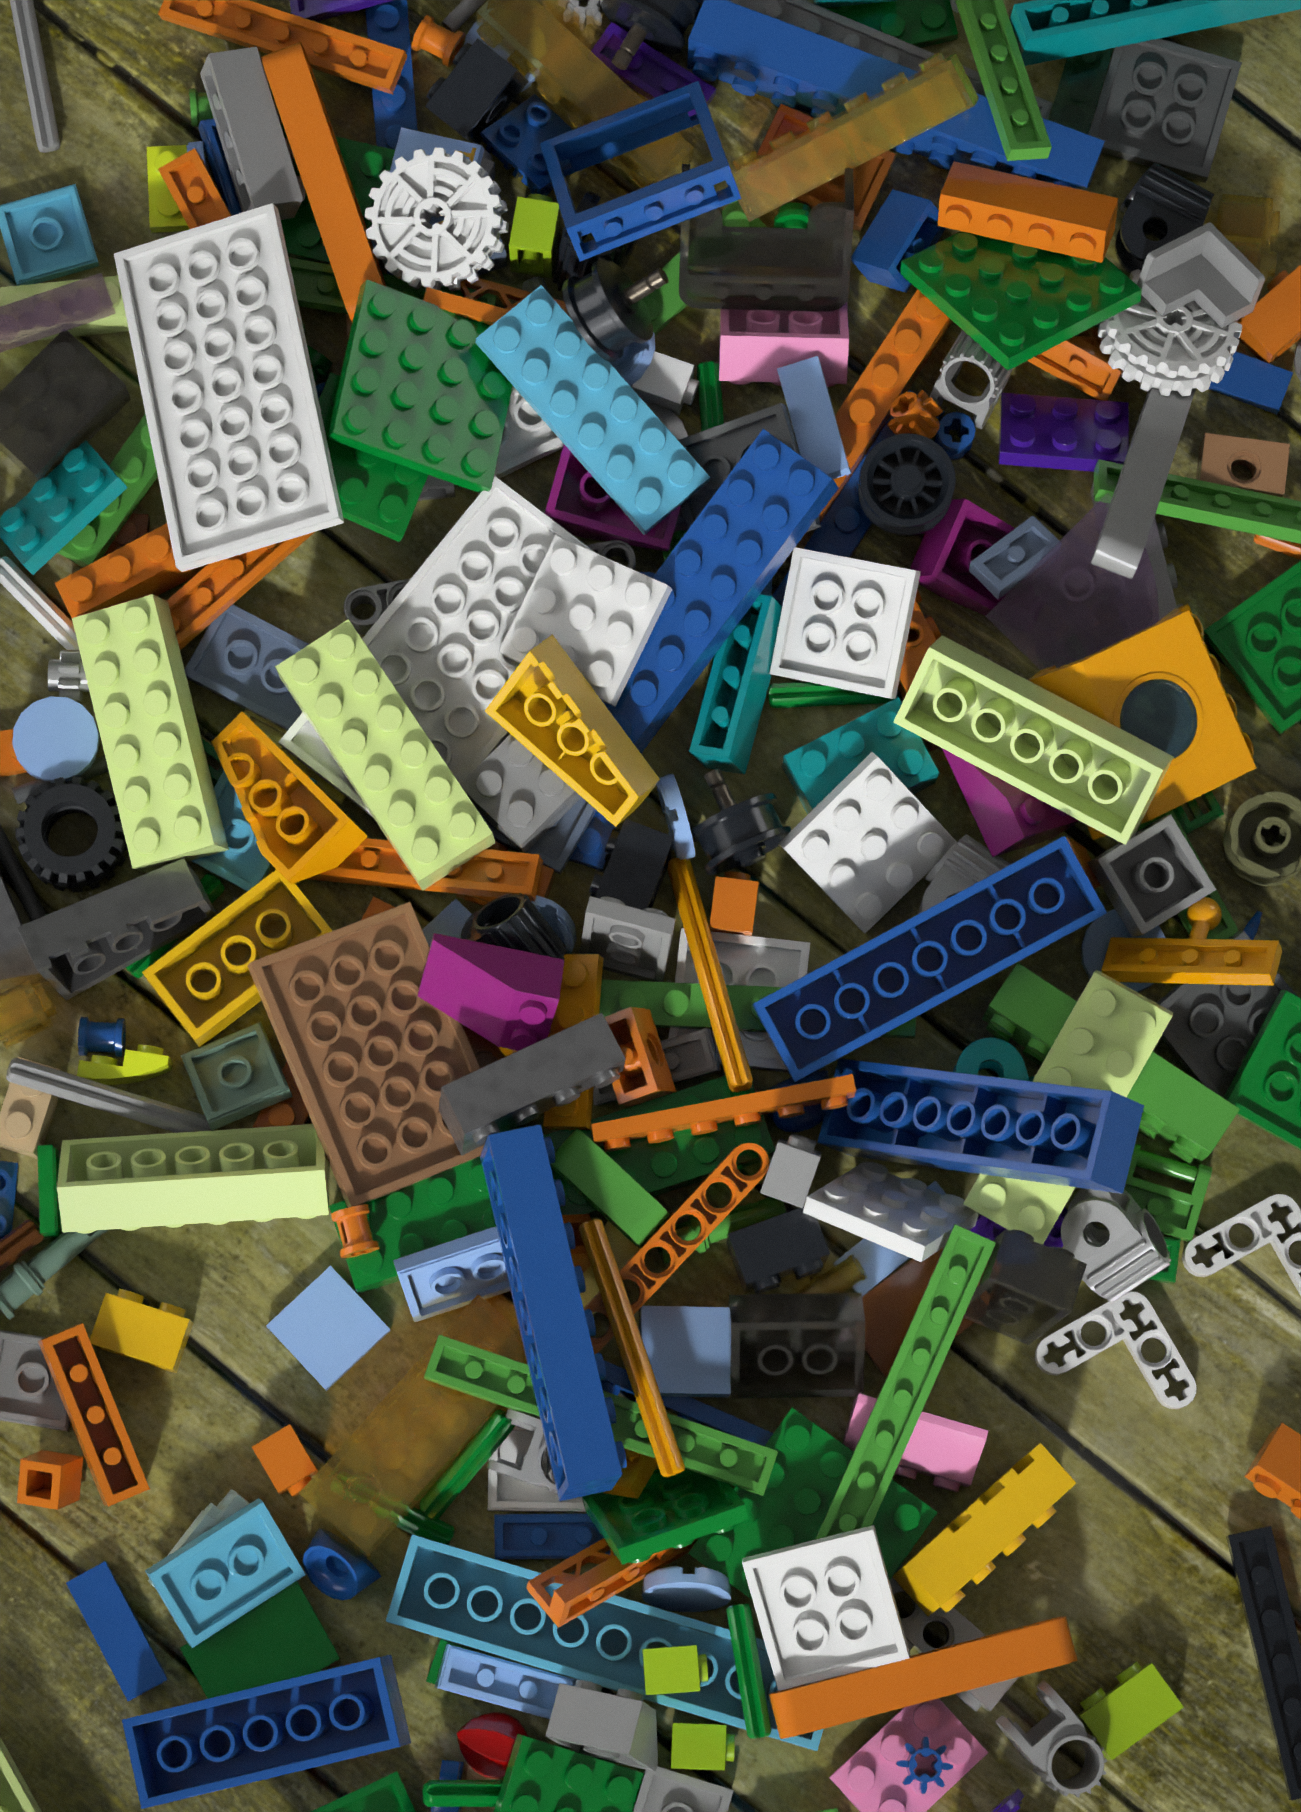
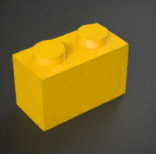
(142, 1331)

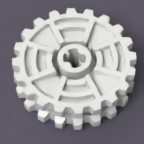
(443, 251)
(1169, 350)

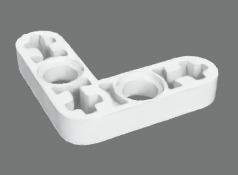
(1263, 1233)
(1116, 1331)

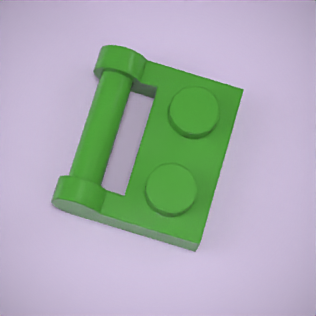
(1172, 1210)

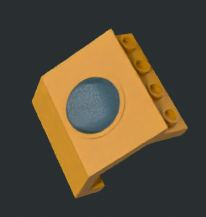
(1169, 695)

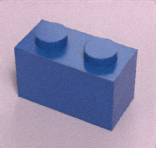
(897, 232)

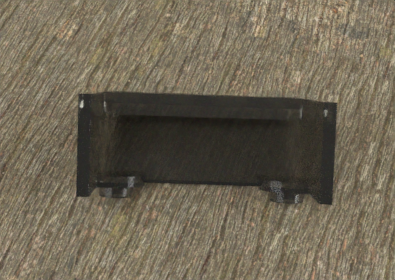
(769, 265)

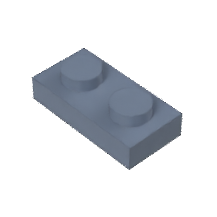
(1013, 557)

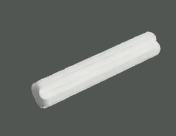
(38, 604)

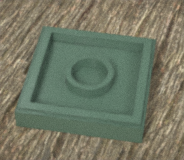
(236, 1076)

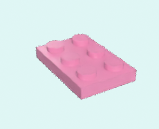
(875, 1781)

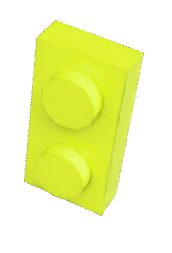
(163, 210)

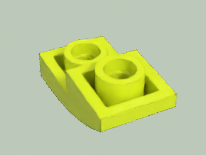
(137, 1066)

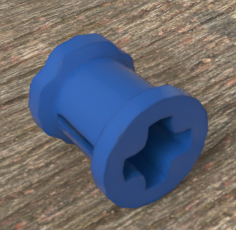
(965, 430)
(102, 1037)

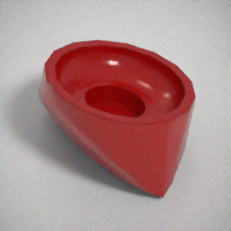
(488, 1742)

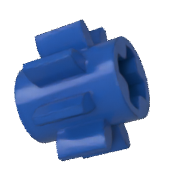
(936, 1765)

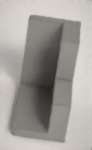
(1201, 269)

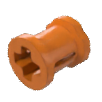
(437, 40)
(354, 1231)

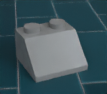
(605, 1725)

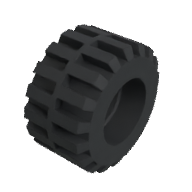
(49, 807)

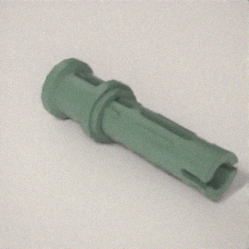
(30, 1276)

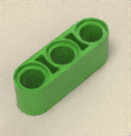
(609, 1188)

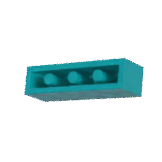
(737, 690)

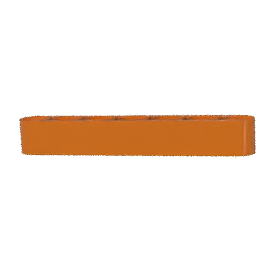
(322, 171)
(681, 1249)
(923, 1677)

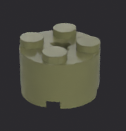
(1245, 839)

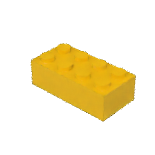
(208, 973)

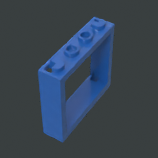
(654, 205)

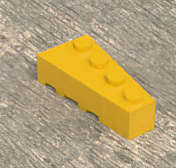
(573, 732)
(984, 1530)

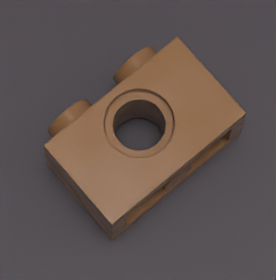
(1263, 458)

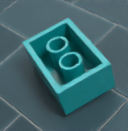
(830, 758)

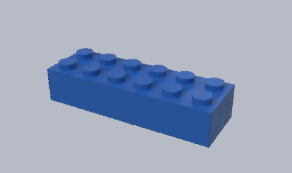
(266, 1731)

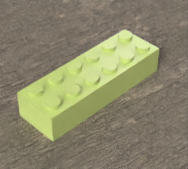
(150, 733)
(1033, 739)
(385, 754)
(1099, 1049)
(192, 1178)

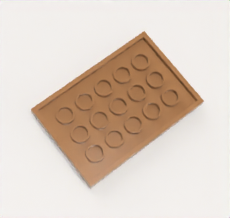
(368, 1051)

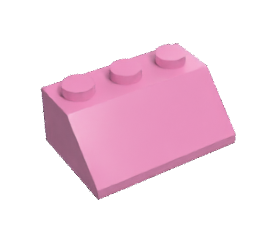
(763, 340)
(935, 1449)

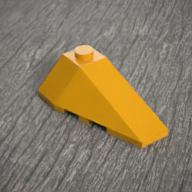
(287, 811)

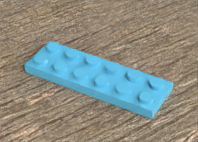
(592, 410)

